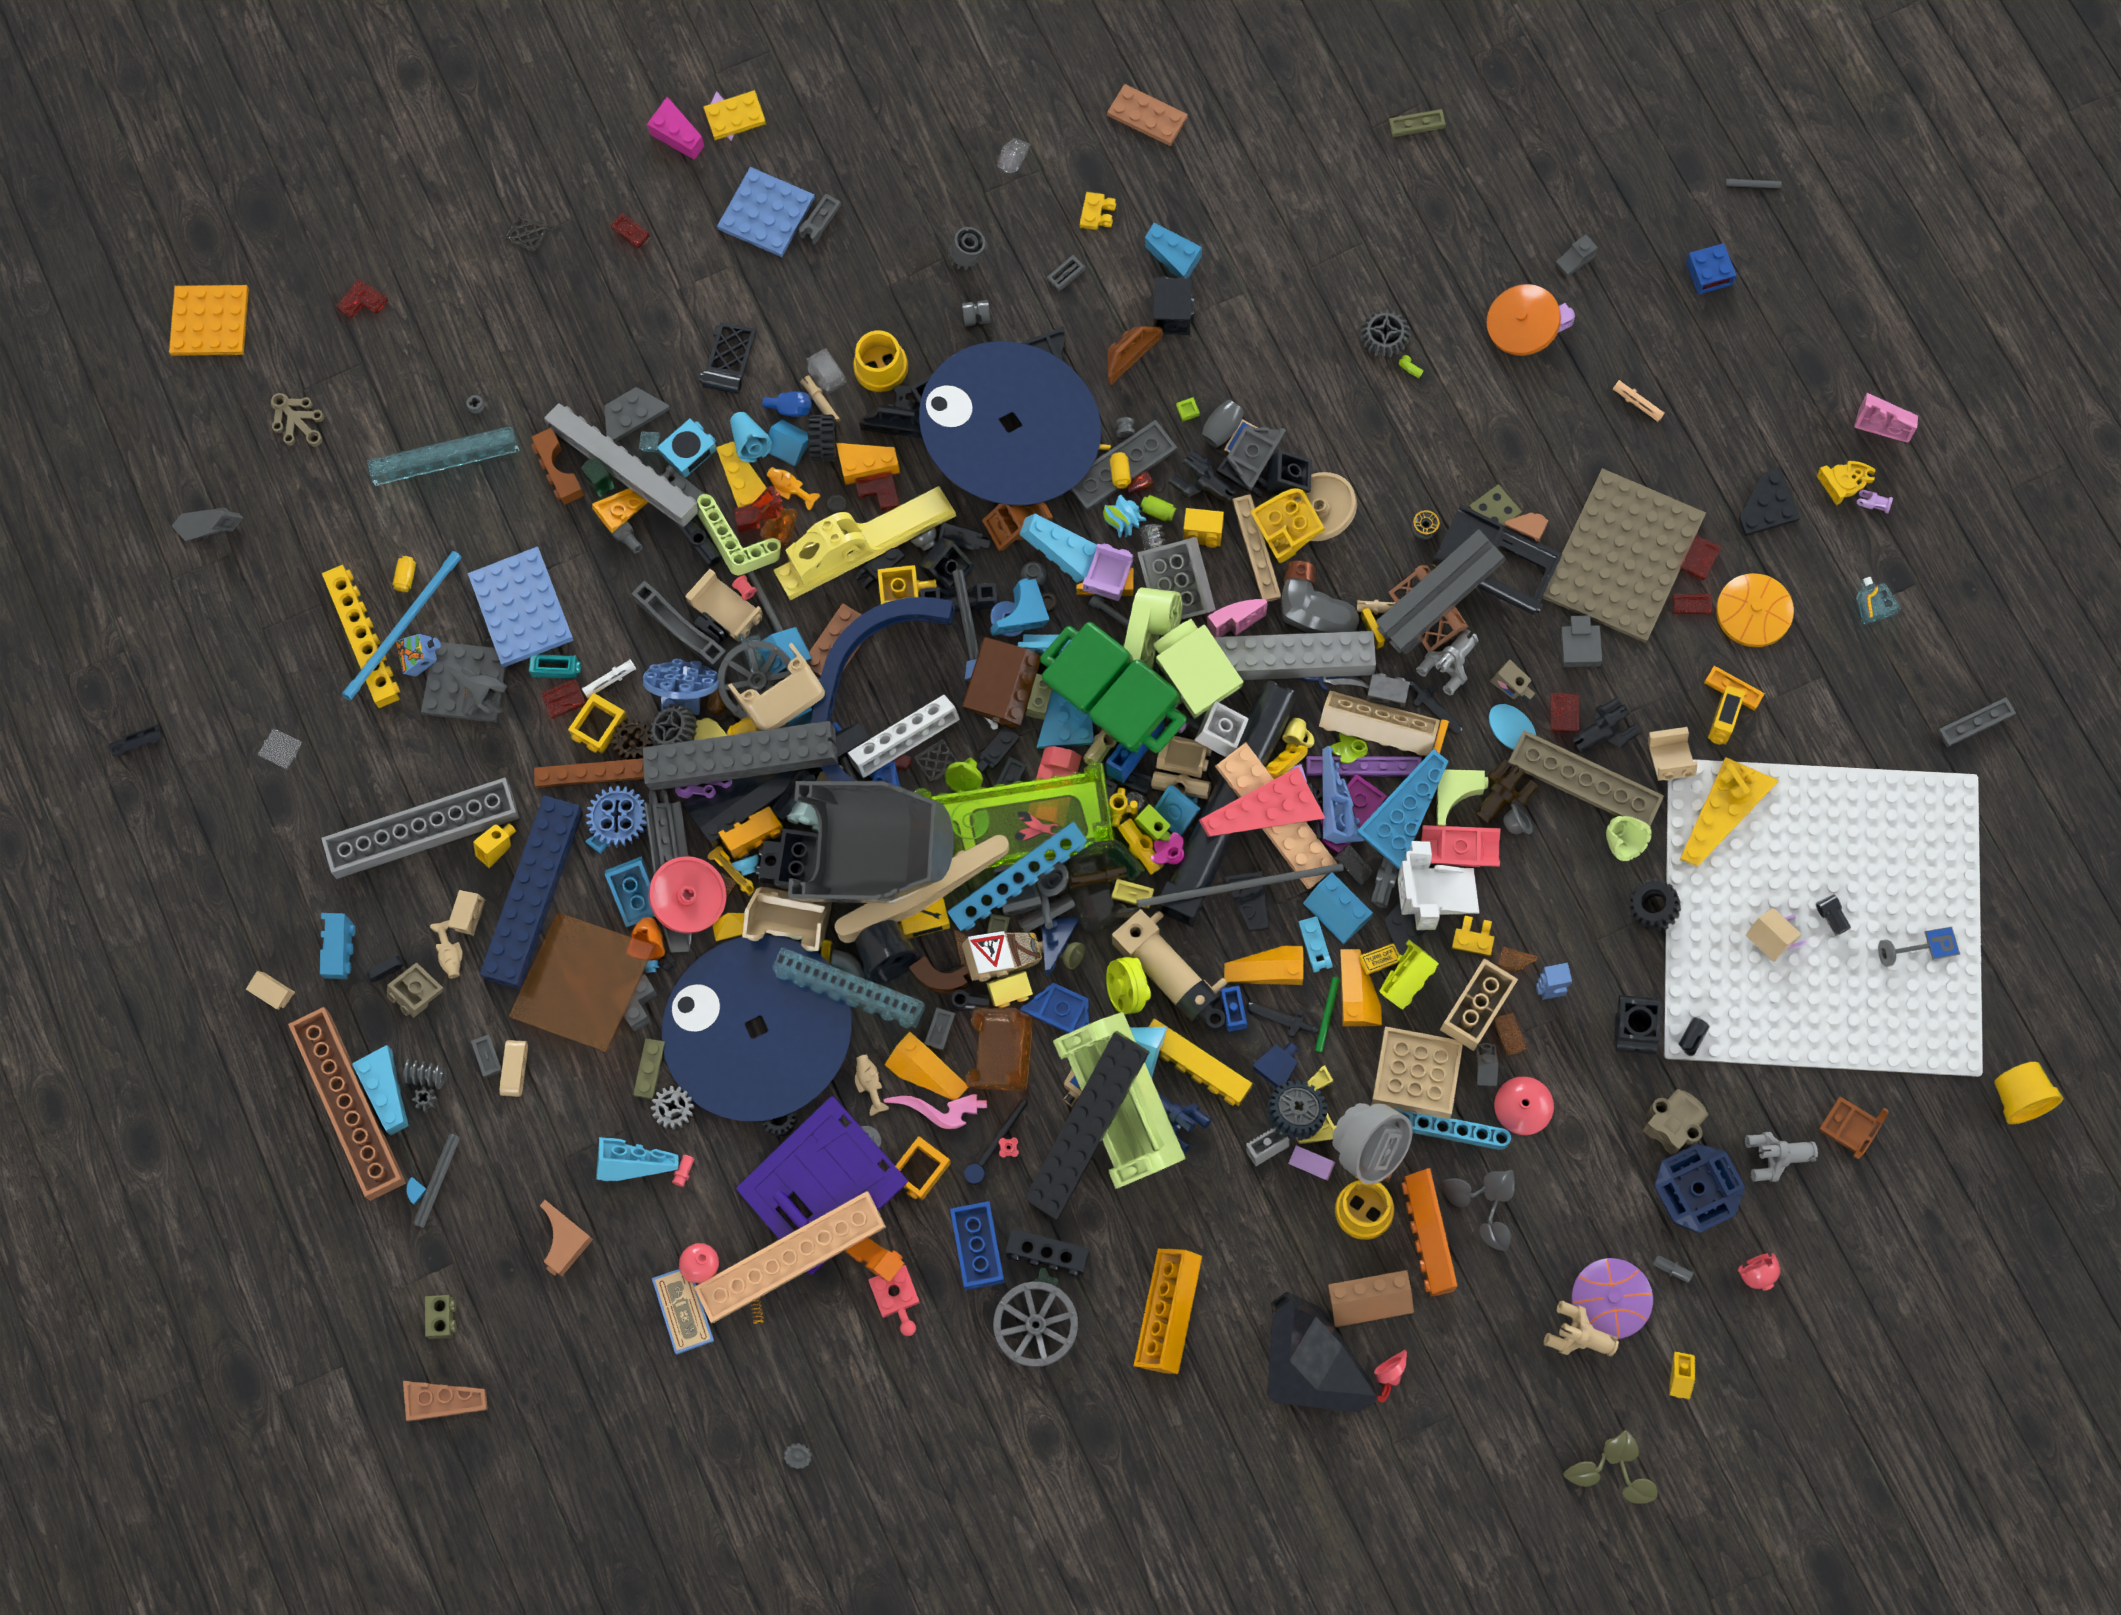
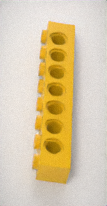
(334, 580)

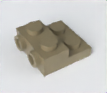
(413, 990)

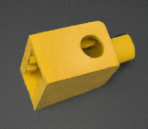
(493, 844)

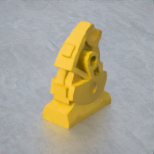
(1843, 479)

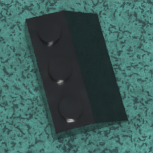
(796, 857)

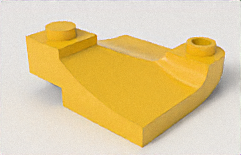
(1287, 523)

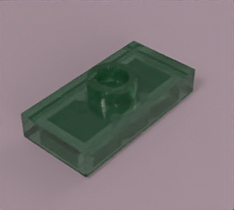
(1122, 856)

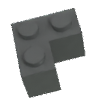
(634, 1012)

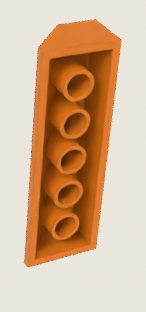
(1430, 1233)

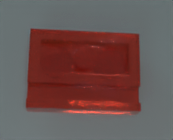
(1700, 557)
(563, 698)
(1564, 712)

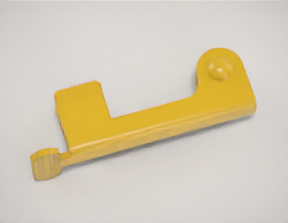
(723, 860)

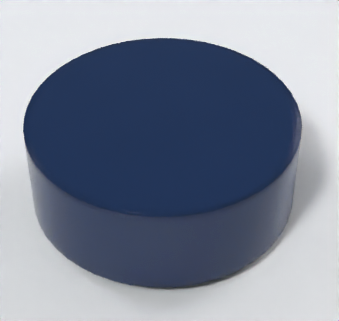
(974, 1174)

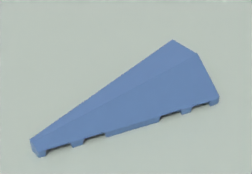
(1339, 819)

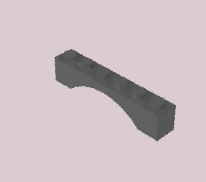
(668, 617)

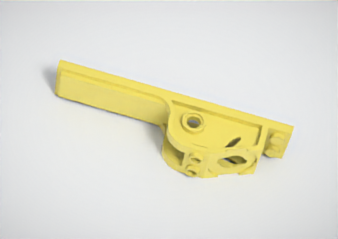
(830, 546)

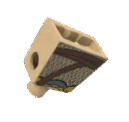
(1024, 950)

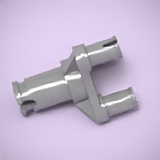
(1450, 660)
(1779, 1155)

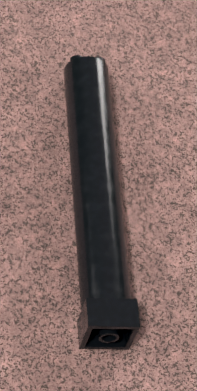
(1206, 853)

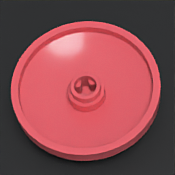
(687, 895)

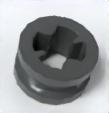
(470, 402)

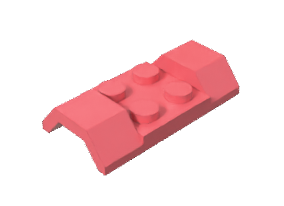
(1058, 762)
(1463, 845)

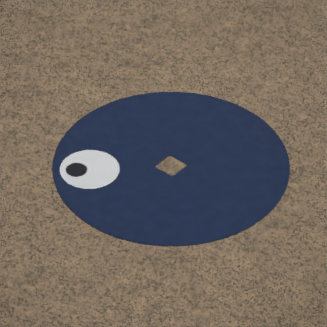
(973, 448)
(718, 1059)

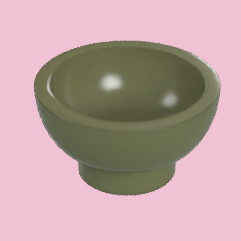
(1073, 955)

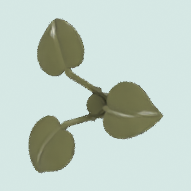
(1615, 1450)

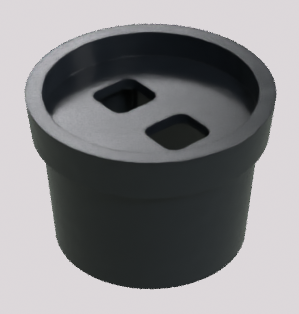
(885, 952)

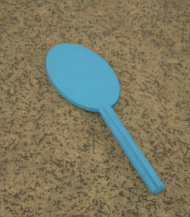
(1509, 724)

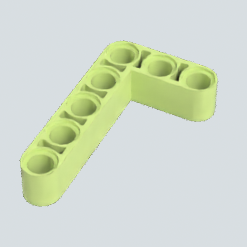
(736, 553)

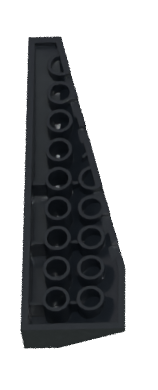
(755, 793)

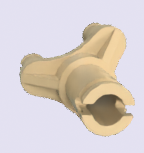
(1580, 1333)

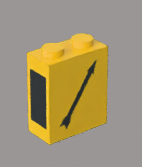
(1726, 715)
(927, 921)

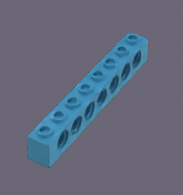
(958, 912)

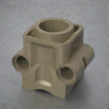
(1679, 1117)

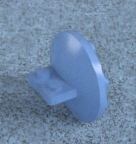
(681, 683)

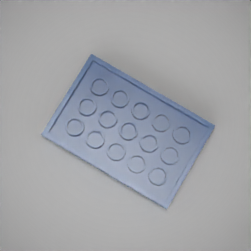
(520, 607)

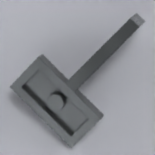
(206, 522)

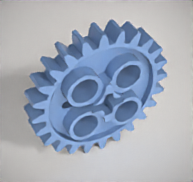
(599, 816)

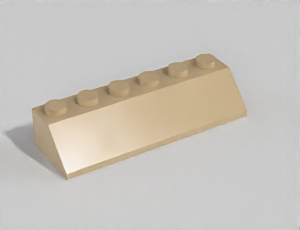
(1379, 723)

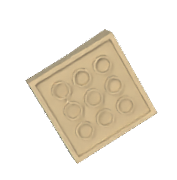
(1417, 1072)

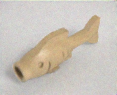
(448, 954)
(868, 1079)

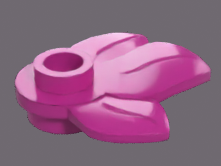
(1167, 849)

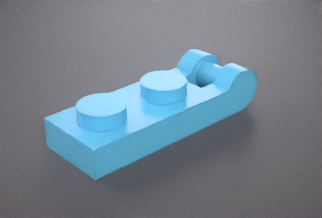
(1315, 943)

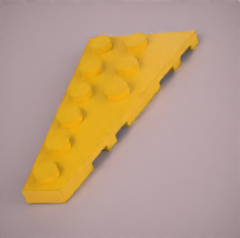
(1723, 813)

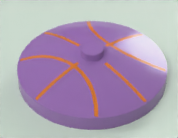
(1614, 1296)

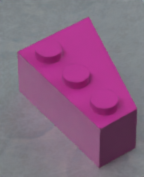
(675, 130)

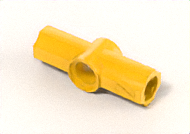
(1139, 845)

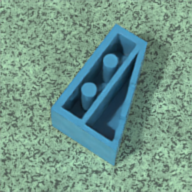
(1173, 250)

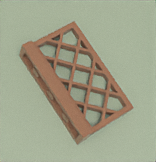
(1453, 616)

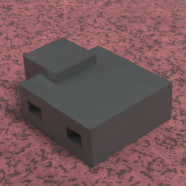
(1580, 643)

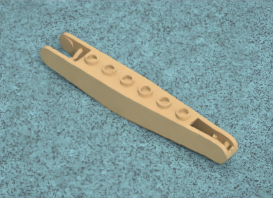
(962, 868)

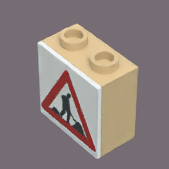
(988, 956)

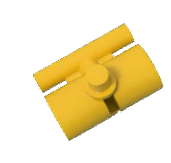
(1120, 814)

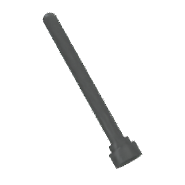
(1098, 602)

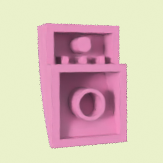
(1236, 617)

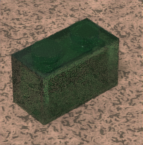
(597, 477)

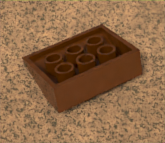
(1001, 682)

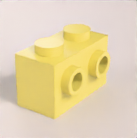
(1009, 989)

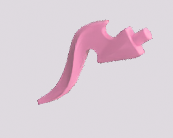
(947, 1121)

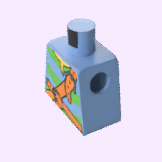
(417, 653)

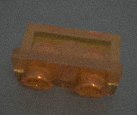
(781, 527)

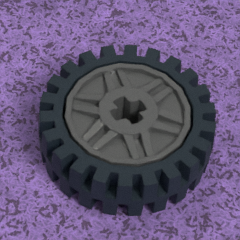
(1296, 1110)

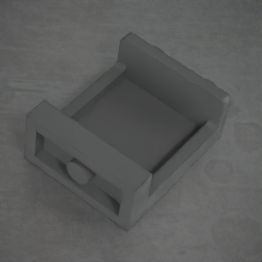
(1024, 902)

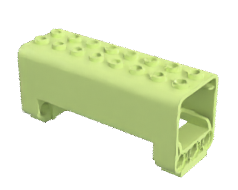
(1141, 1132)

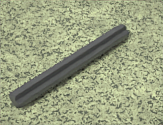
(966, 614)
(436, 1180)

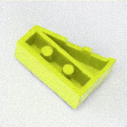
(1409, 975)

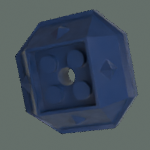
(1713, 1173)

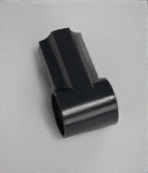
(1831, 910)
(973, 1001)

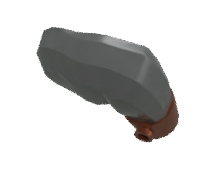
(1312, 609)

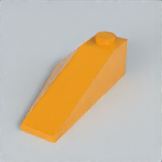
(1272, 966)
(1359, 996)
(919, 1065)

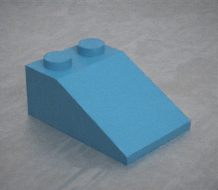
(631, 890)

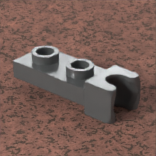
(820, 218)

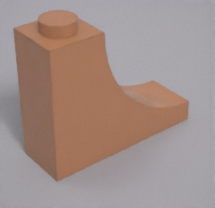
(567, 1243)

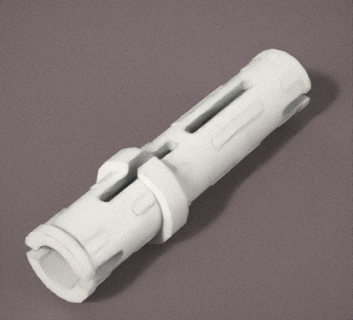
(609, 678)

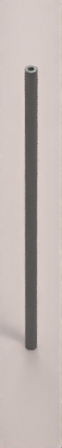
(1239, 885)

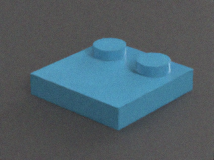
(1176, 810)

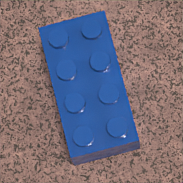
(977, 1245)

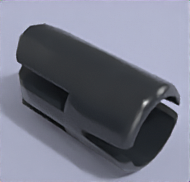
(711, 628)
(1693, 1036)

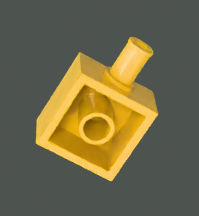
(901, 583)

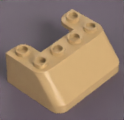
(777, 914)

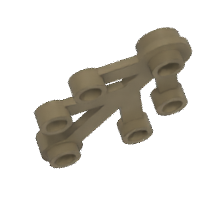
(295, 417)

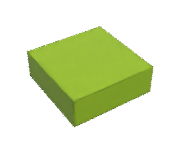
(1187, 409)

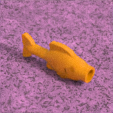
(788, 485)

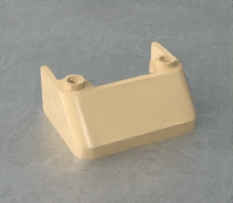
(785, 698)

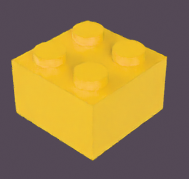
(1205, 526)

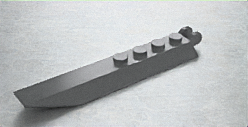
(667, 842)

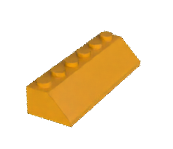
(1168, 1310)

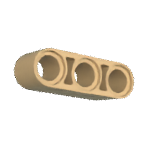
(513, 1068)

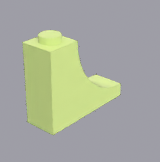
(1456, 786)

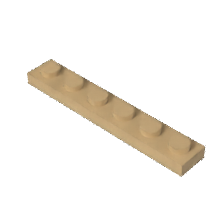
(1256, 549)

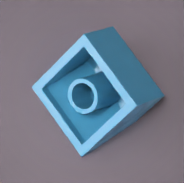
(782, 640)

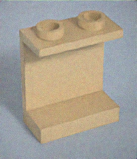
(1671, 754)

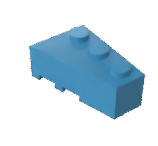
(336, 946)

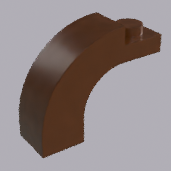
(937, 981)

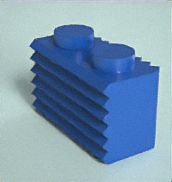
(1233, 1008)

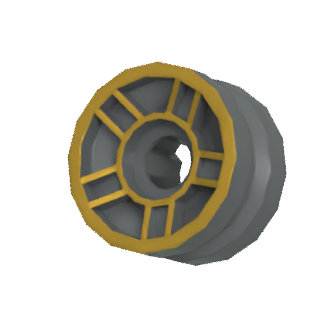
(1422, 518)

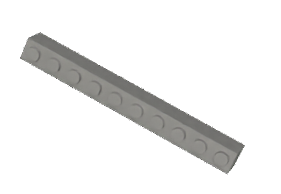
(622, 465)

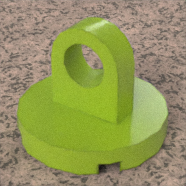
(963, 776)

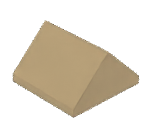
(1773, 934)

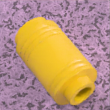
(1120, 470)
(404, 574)

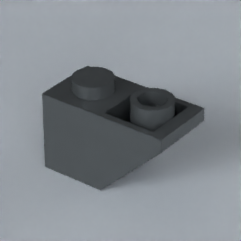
(1486, 1064)

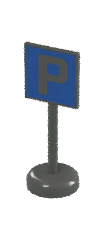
(1939, 941)

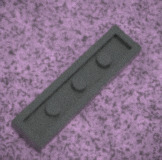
(1976, 722)

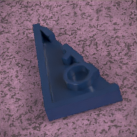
(1056, 940)

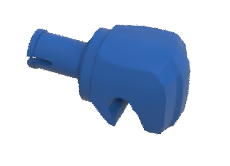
(789, 403)

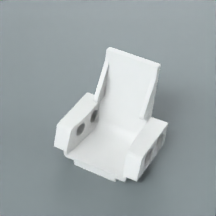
(1434, 890)

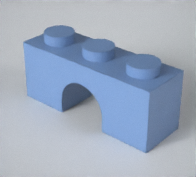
(1554, 981)

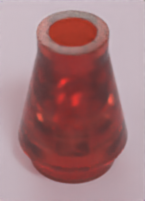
(1140, 482)

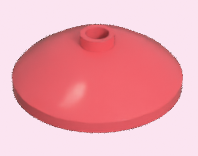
(1520, 1118)

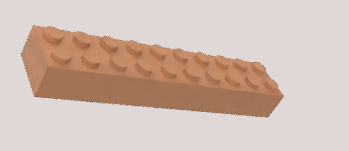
(347, 1104)

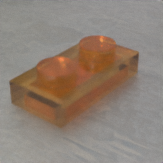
(1510, 1034)

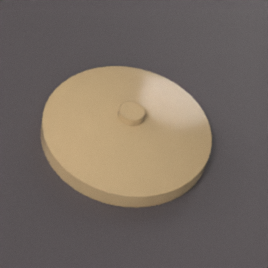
(1333, 503)

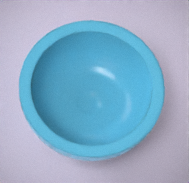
(746, 865)

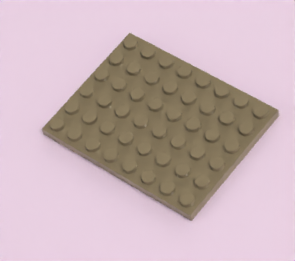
(1624, 555)

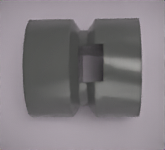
(976, 313)

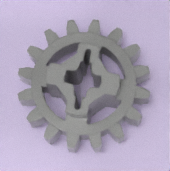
(669, 1115)

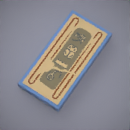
(682, 1312)

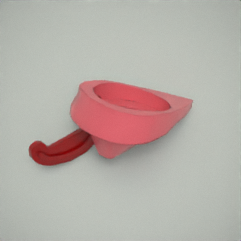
(1390, 1373)

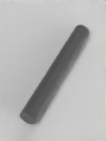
(1753, 183)
(1046, 911)

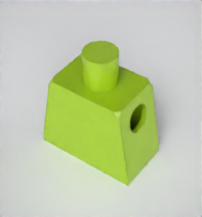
(1148, 820)

